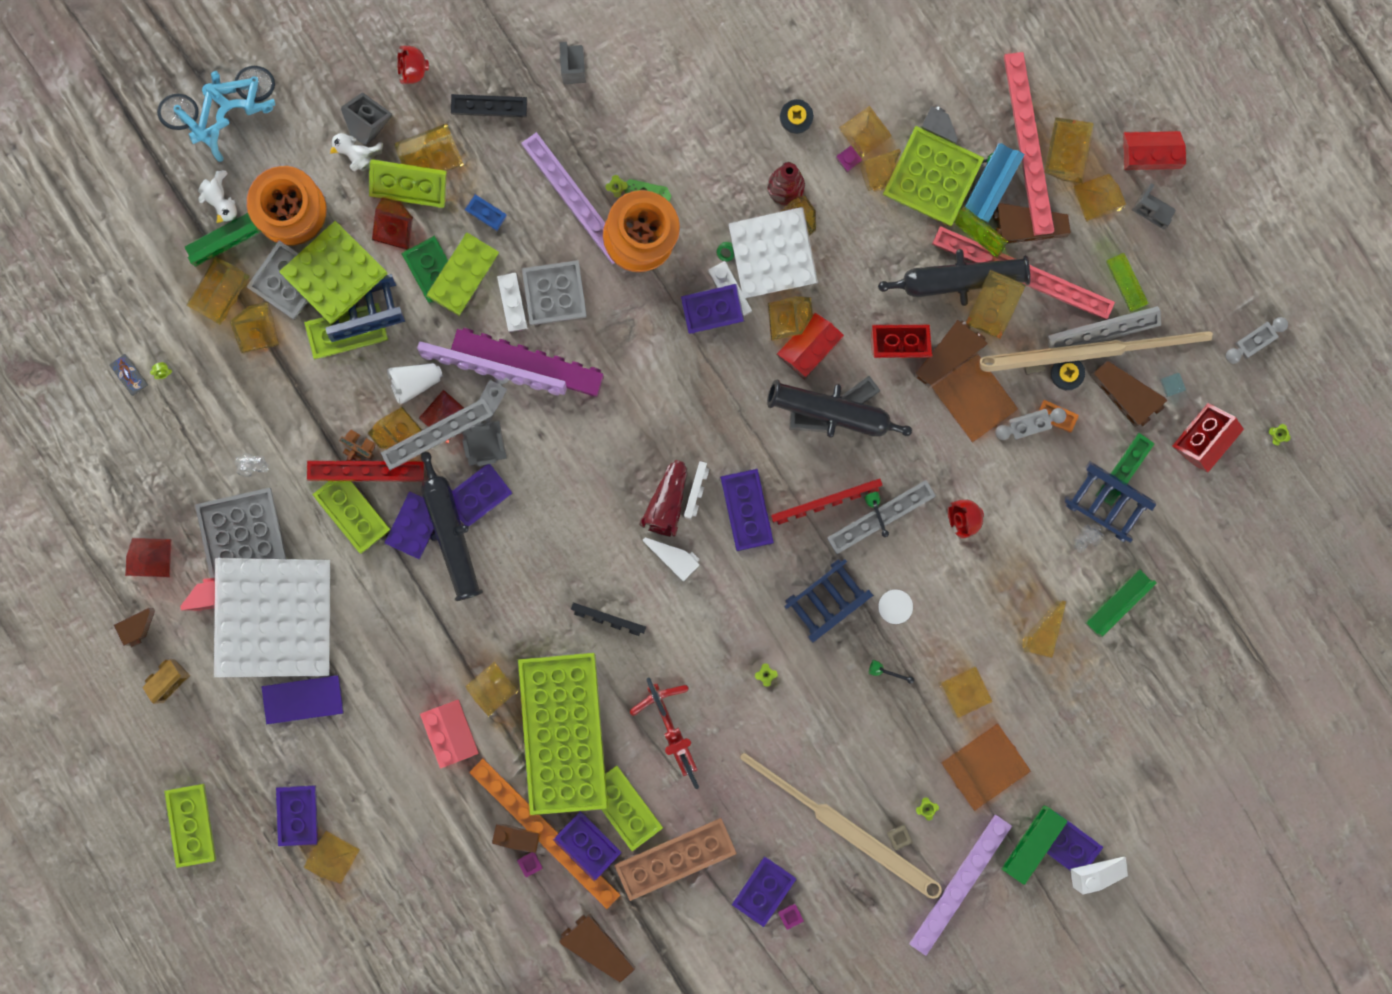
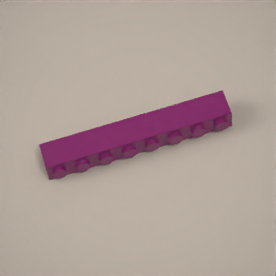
(575, 375)

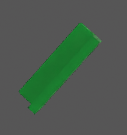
(221, 240)
(1120, 603)
(1034, 844)

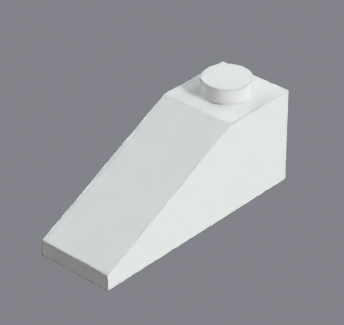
(676, 559)
(1098, 875)

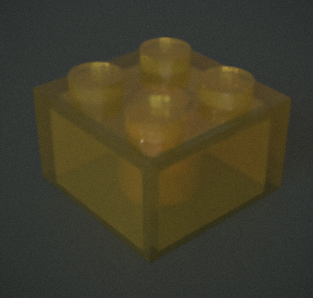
(965, 692)

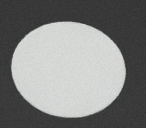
(895, 606)

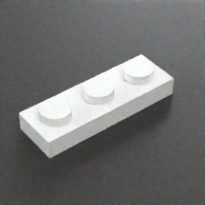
(723, 277)
(512, 302)
(696, 491)

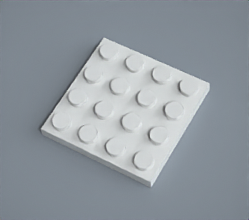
(773, 253)

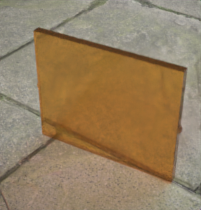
(974, 398)
(985, 766)

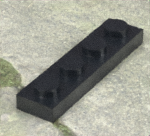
(488, 105)
(600, 617)

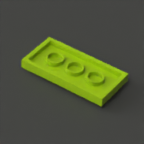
(407, 183)
(462, 274)
(322, 346)
(352, 513)
(628, 810)
(190, 825)

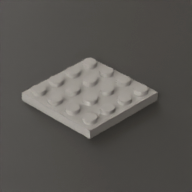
(241, 528)

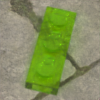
(980, 232)
(1127, 282)

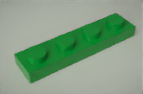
(1128, 464)

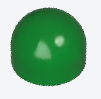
(728, 245)

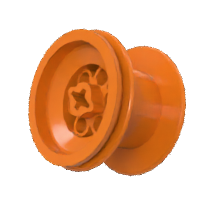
(302, 222)
(624, 243)

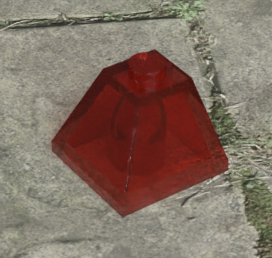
(392, 224)
(439, 409)
(148, 558)

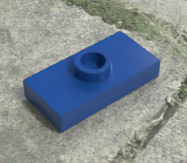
(485, 212)

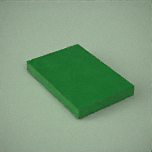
(426, 263)

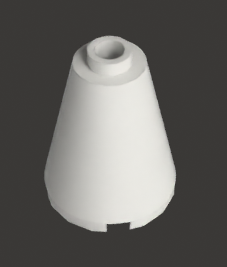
(413, 380)

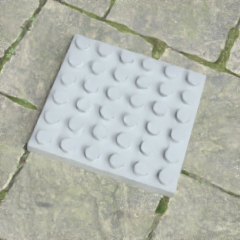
(271, 617)

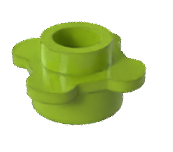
(621, 186)
(160, 370)
(1284, 434)
(771, 674)
(921, 810)

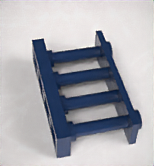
(374, 320)
(1110, 483)
(845, 607)

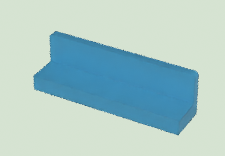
(994, 181)

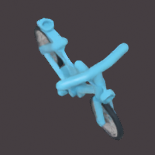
(181, 111)

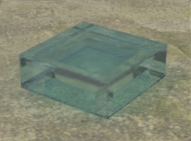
(1173, 384)

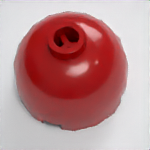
(411, 64)
(966, 517)

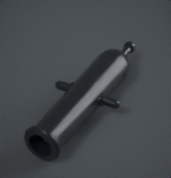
(957, 277)
(833, 410)
(449, 532)

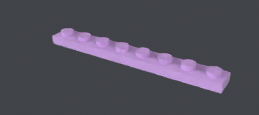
(566, 189)
(496, 369)
(960, 885)

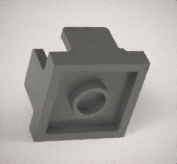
(484, 443)

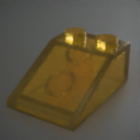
(995, 304)
(1044, 635)

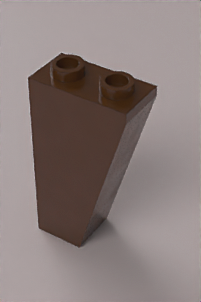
(1016, 226)
(953, 350)
(1128, 394)
(596, 947)

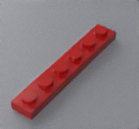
(364, 471)
(834, 499)

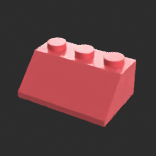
(201, 597)
(449, 733)

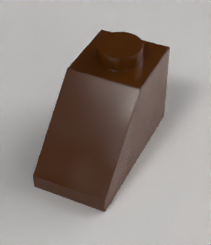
(135, 627)
(515, 838)

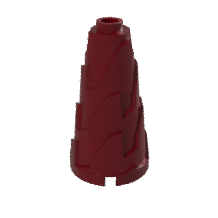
(786, 184)
(665, 505)

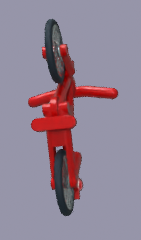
(677, 744)

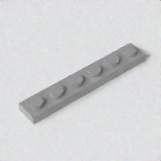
(1107, 329)
(436, 434)
(889, 512)

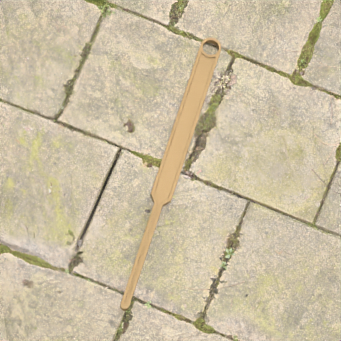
(1084, 351)
(855, 834)

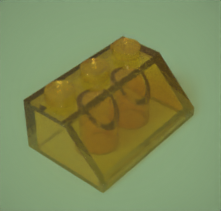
(430, 150)
(1069, 150)
(218, 290)

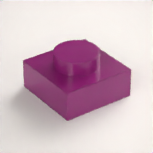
(848, 158)
(529, 864)
(790, 916)

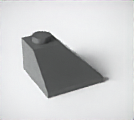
(364, 118)

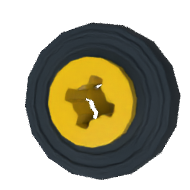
(798, 122)
(1061, 375)

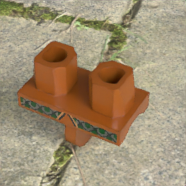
(350, 440)

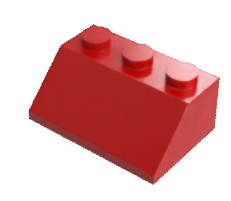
(1154, 150)
(901, 341)
(807, 350)
(1208, 437)

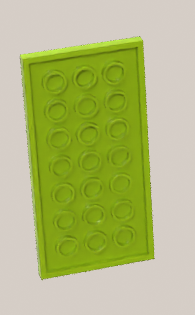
(562, 734)

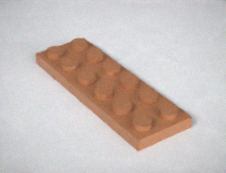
(675, 859)

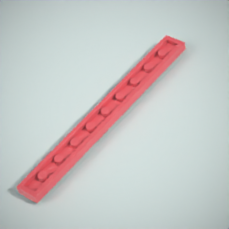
(1028, 143)
(1040, 280)

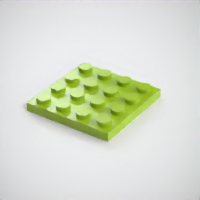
(933, 176)
(333, 272)

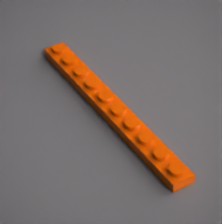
(520, 810)

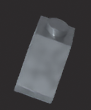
(940, 124)

